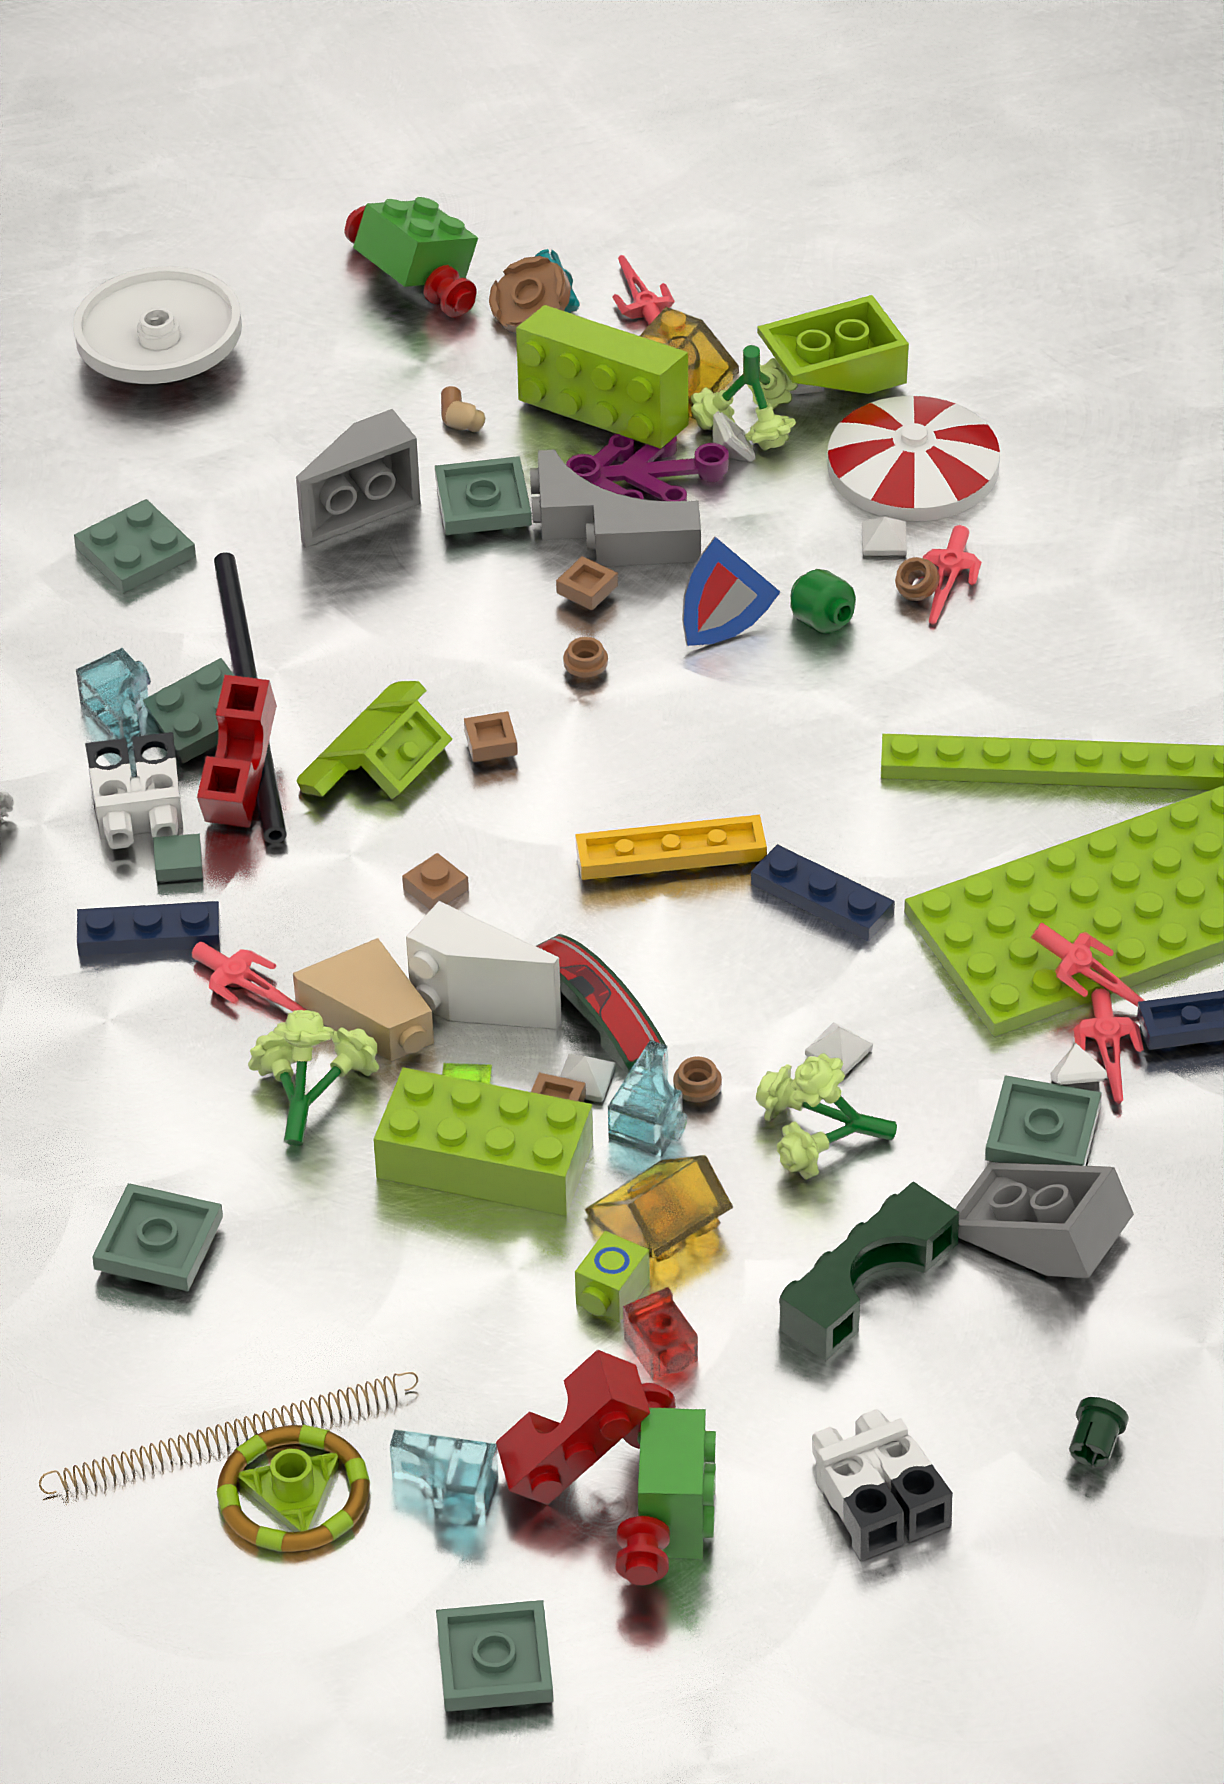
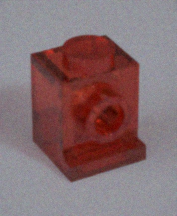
(660, 1334)

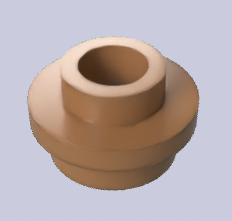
(911, 570)
(585, 657)
(697, 1079)

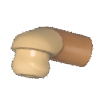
(460, 414)

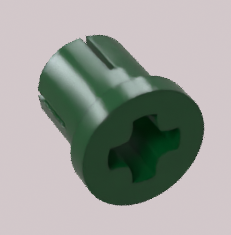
(1097, 1430)

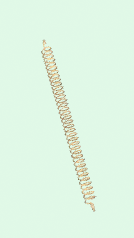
(225, 1434)

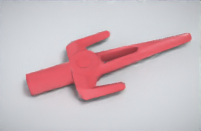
(645, 303)
(951, 564)
(1078, 959)
(237, 973)
(1107, 1033)

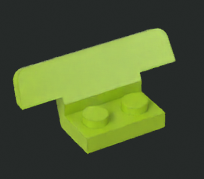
(388, 739)

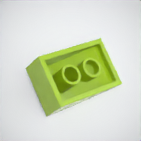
(840, 347)

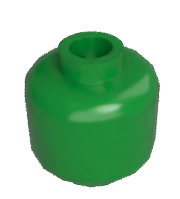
(821, 599)

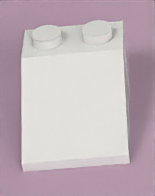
(482, 972)

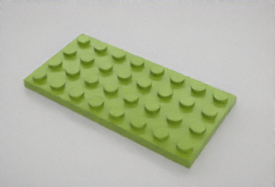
(1136, 886)

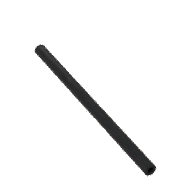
(244, 666)

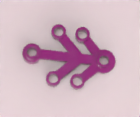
(709, 461)

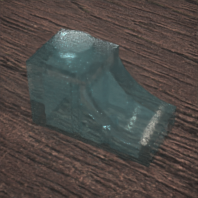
(114, 693)
(646, 1107)
(451, 1471)

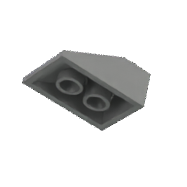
(359, 478)
(1046, 1215)

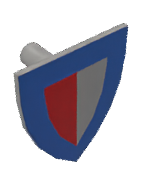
(723, 596)

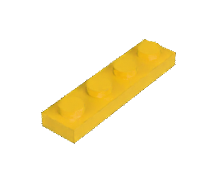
(670, 847)

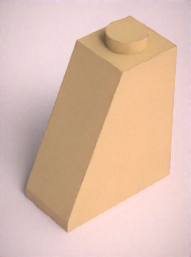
(369, 993)

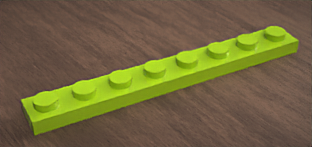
(1052, 761)

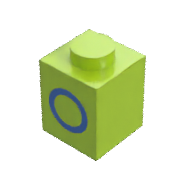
(611, 1276)

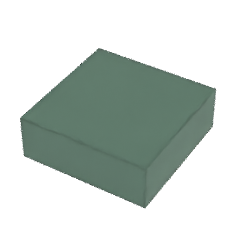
(178, 857)

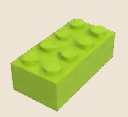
(602, 376)
(484, 1141)

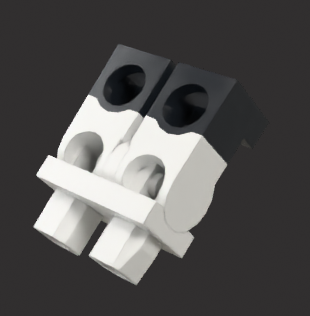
(137, 803)
(881, 1484)

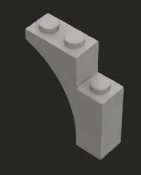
(615, 525)

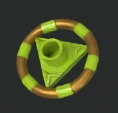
(293, 1487)

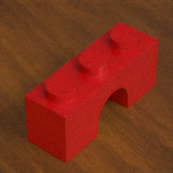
(234, 774)
(602, 1408)

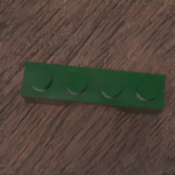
(906, 1233)

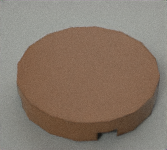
(526, 289)

